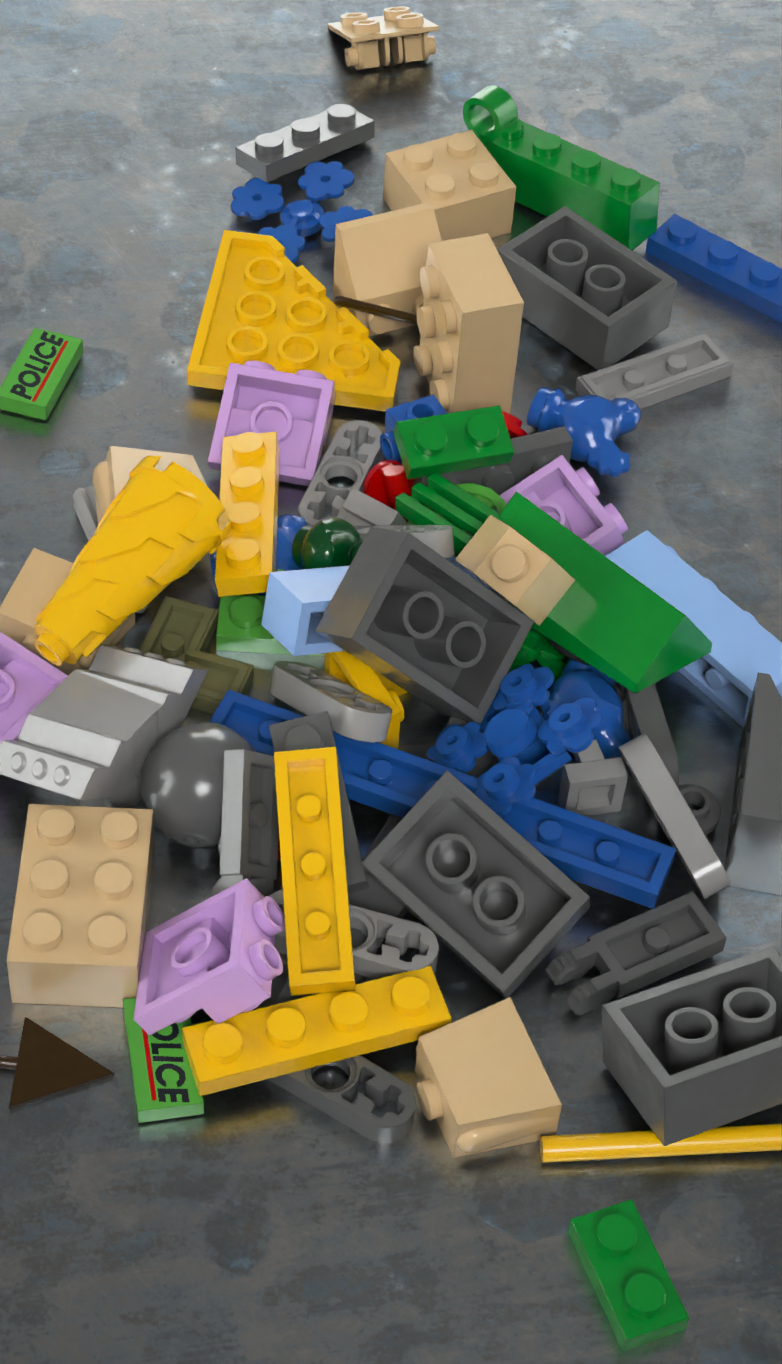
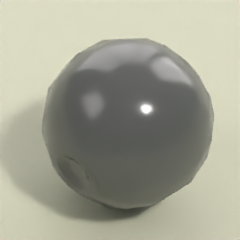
(186, 782)

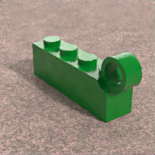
(561, 174)

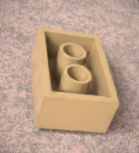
(468, 325)
(81, 905)

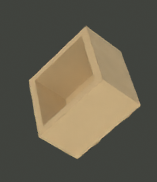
(458, 180)

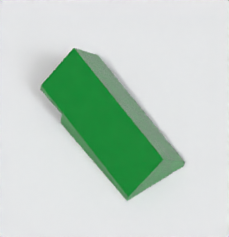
(606, 611)

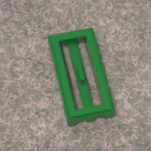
(450, 501)

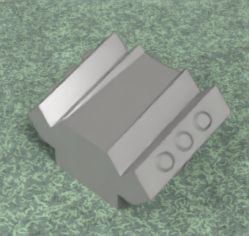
(101, 726)

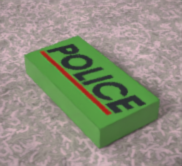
(40, 373)
(160, 1071)

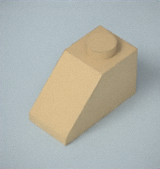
(515, 569)

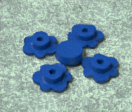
(303, 216)
(511, 732)

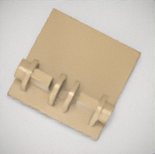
(371, 37)

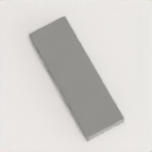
(660, 373)

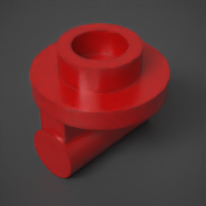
(387, 482)

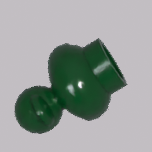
(326, 544)

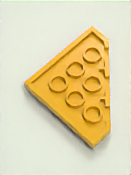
(281, 316)

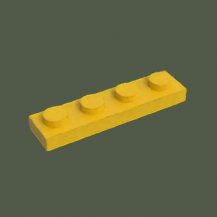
(251, 503)
(314, 872)
(314, 1030)

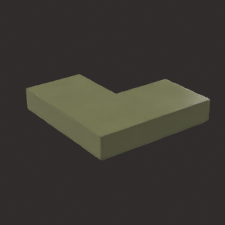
(183, 633)

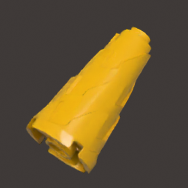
(142, 544)

